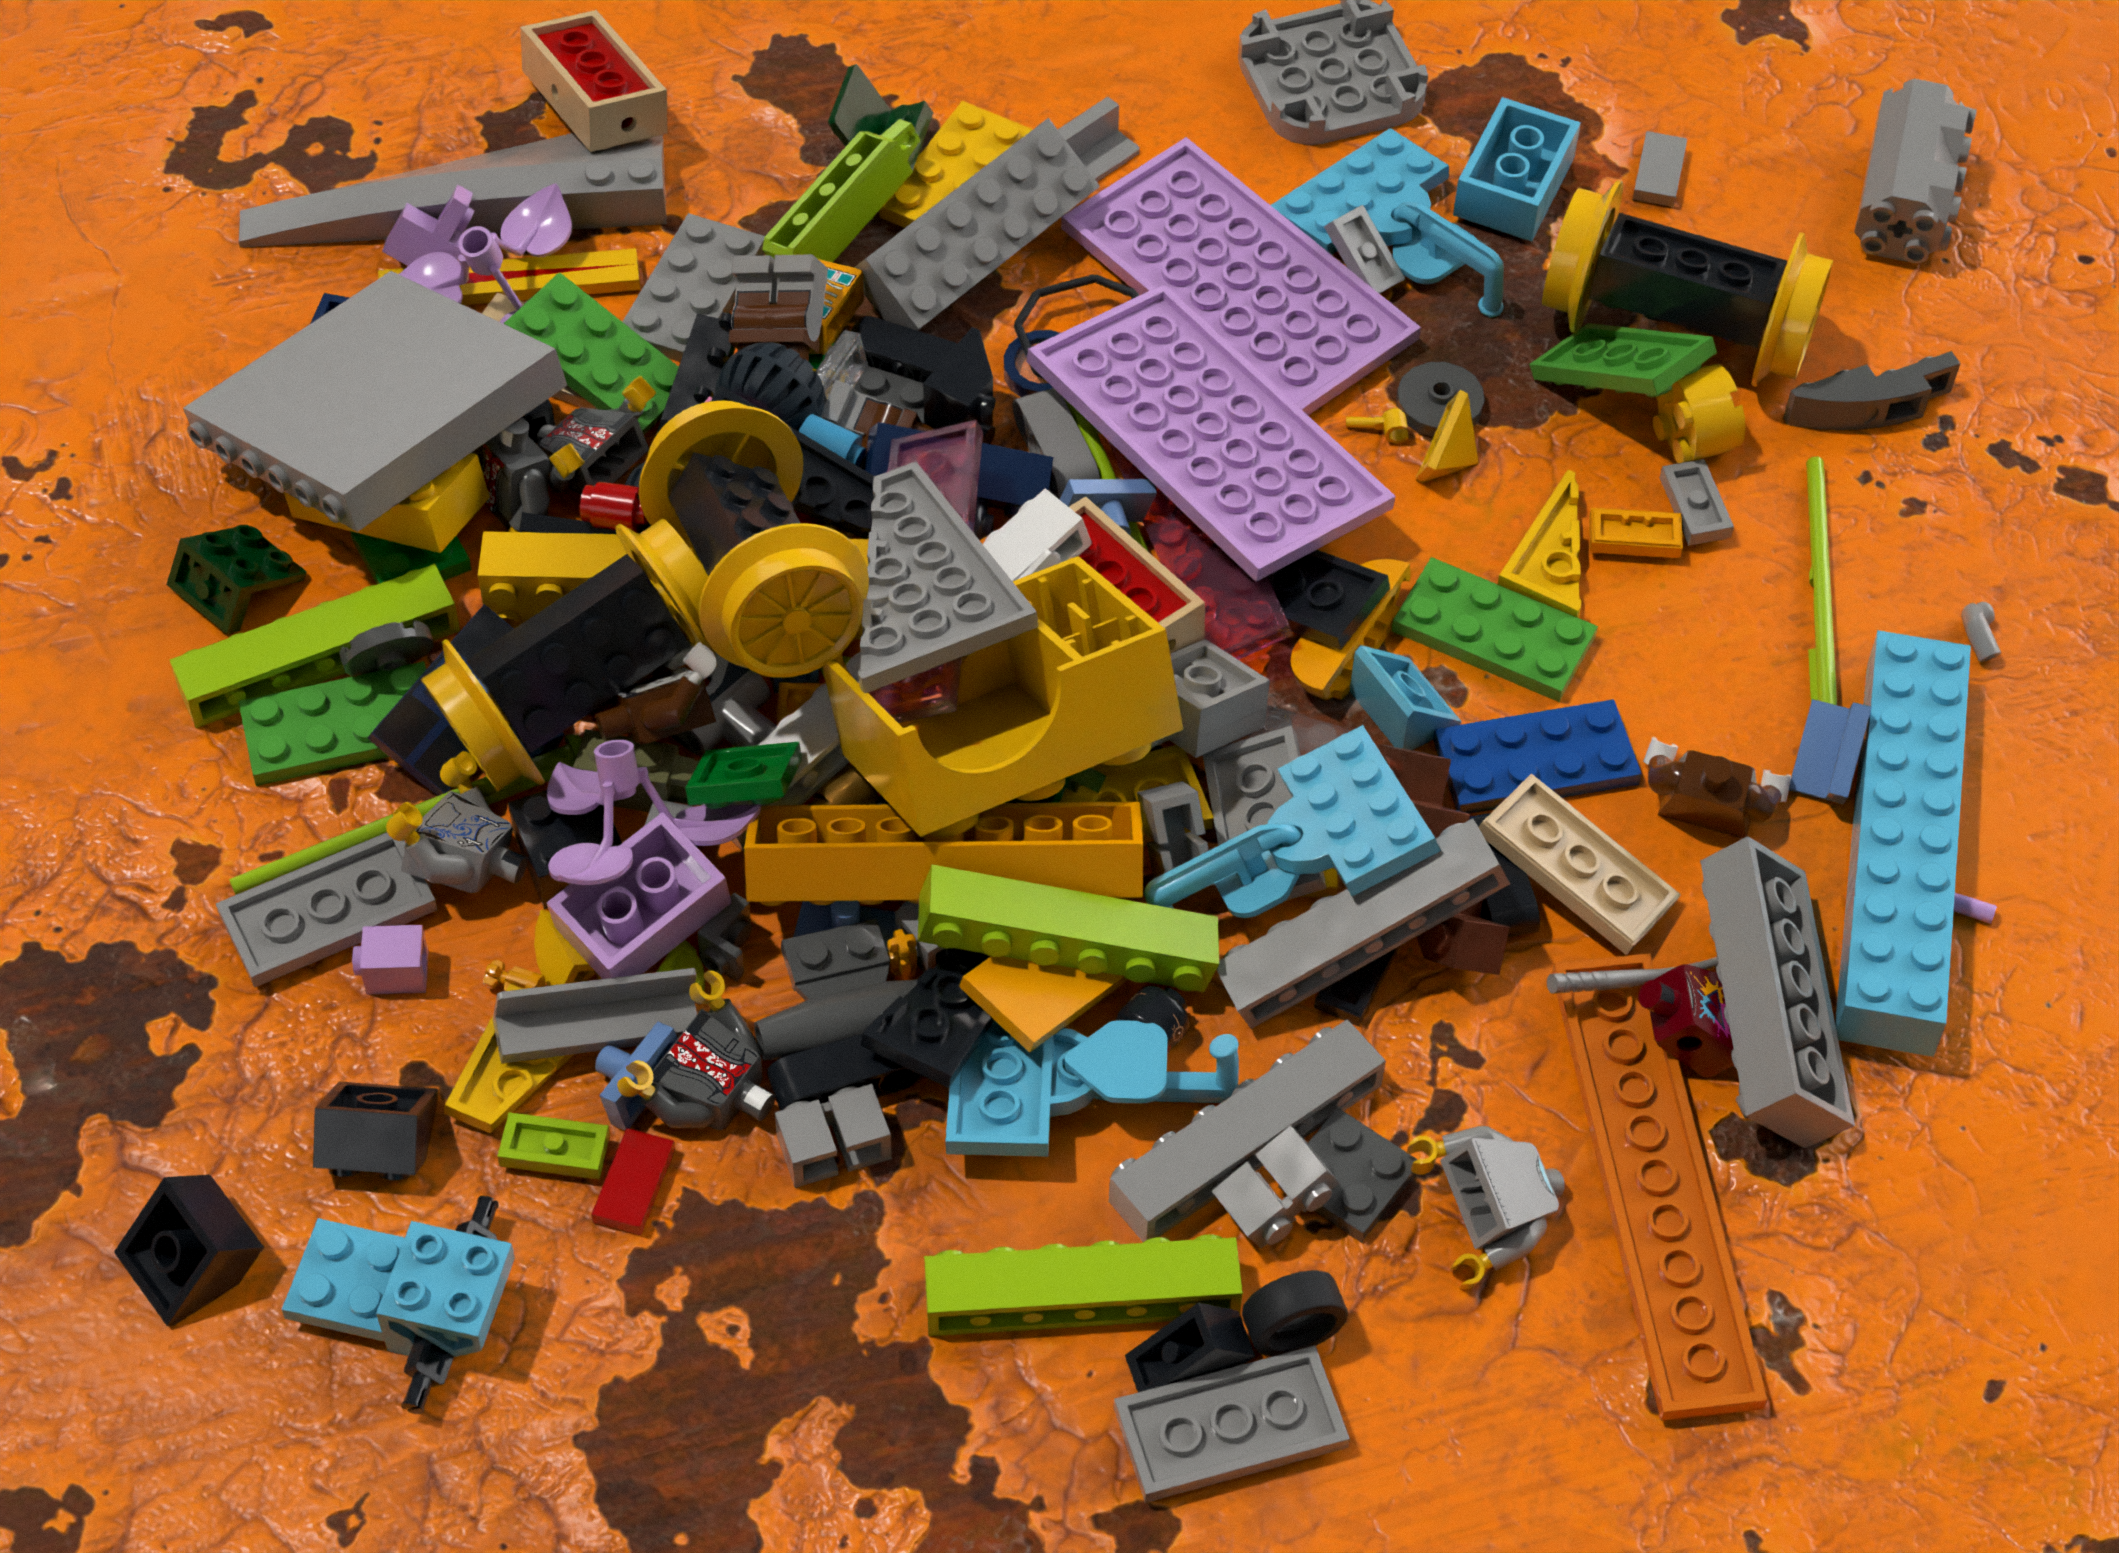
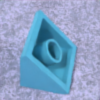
(1398, 698)

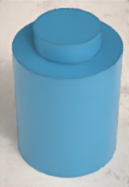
(835, 438)

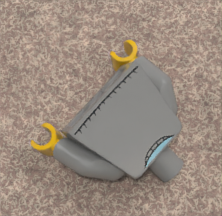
(1498, 1190)

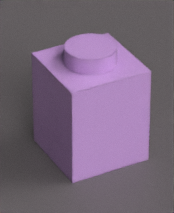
(392, 959)

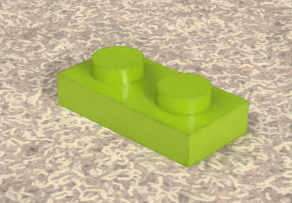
(553, 1145)

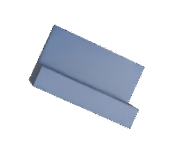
(1829, 750)

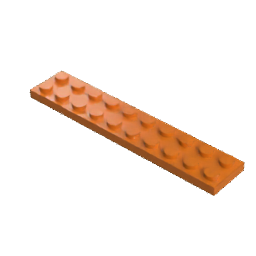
(1660, 1202)

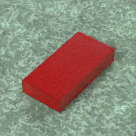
(633, 1181)

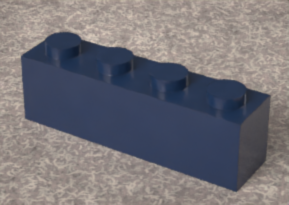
(1005, 474)

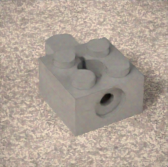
(1216, 698)

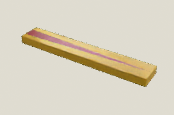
(590, 271)

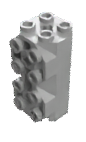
(1914, 172)

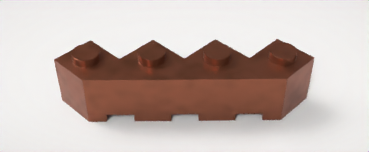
(1465, 938)

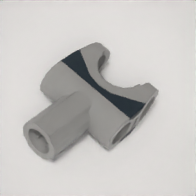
(735, 698)

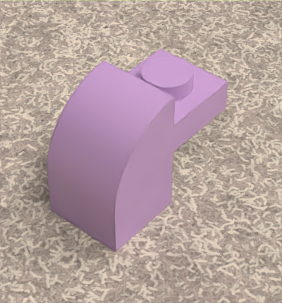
(422, 234)

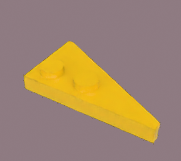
(1547, 557)

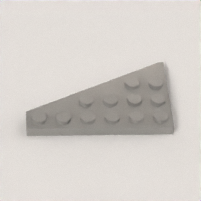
(929, 584)

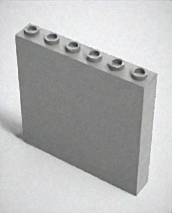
(374, 399)

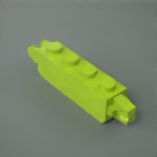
(845, 195)

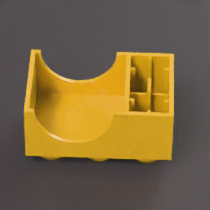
(1028, 709)

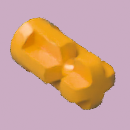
(902, 955)
(517, 976)

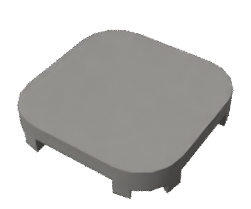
(1331, 71)

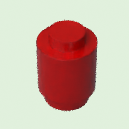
(611, 505)

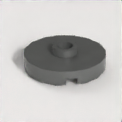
(1428, 390)
(386, 648)

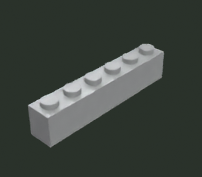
(1351, 931)
(1297, 1091)

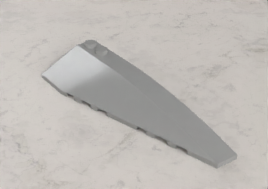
(598, 187)

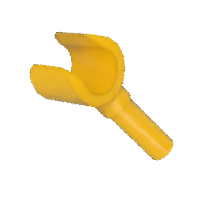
(1392, 422)

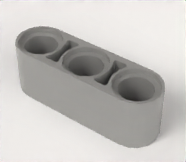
(1052, 432)

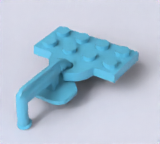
(1392, 184)
(1341, 815)
(1008, 1095)

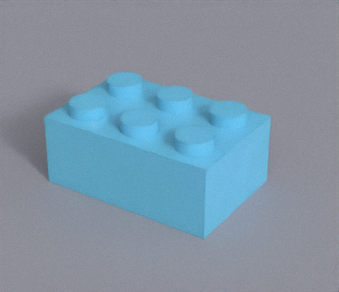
(1516, 169)

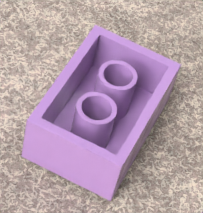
(648, 910)

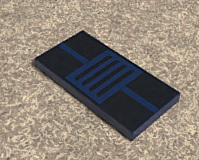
(416, 729)

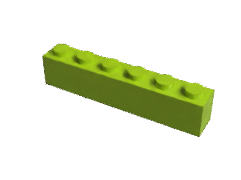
(306, 645)
(1068, 928)
(1079, 1284)

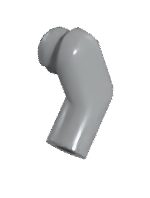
(1976, 622)

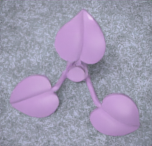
(535, 225)
(617, 775)

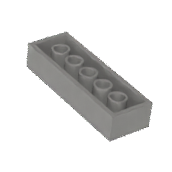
(975, 228)
(1776, 994)

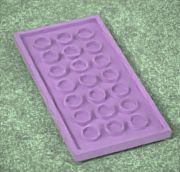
(1243, 272)
(1211, 431)

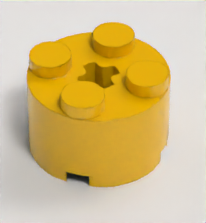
(1700, 415)

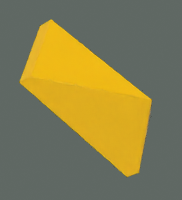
(1453, 442)

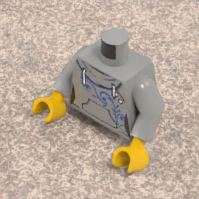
(459, 838)

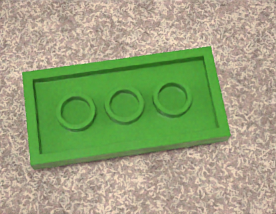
(595, 348)
(1623, 359)
(1494, 629)
(321, 723)

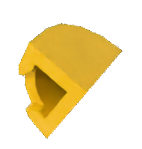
(556, 956)

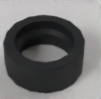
(1294, 1312)

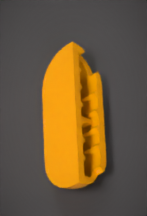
(1327, 670)

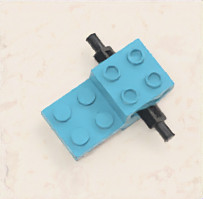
(416, 1293)

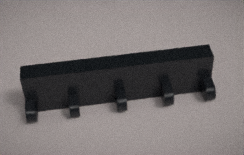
(700, 365)

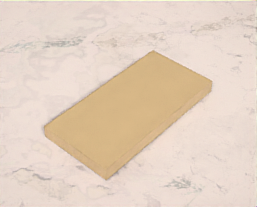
(1578, 863)

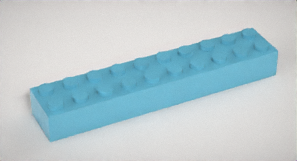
(1904, 846)

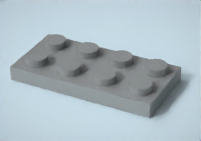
(690, 281)
(1249, 789)
(323, 908)
(1230, 1423)

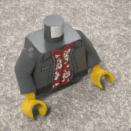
(596, 442)
(514, 475)
(707, 1071)

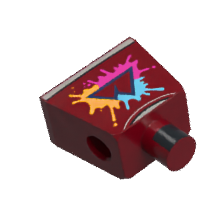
(1690, 1018)

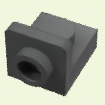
(723, 936)

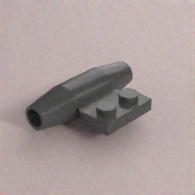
(843, 988)

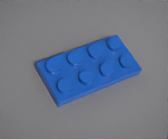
(1565, 748)

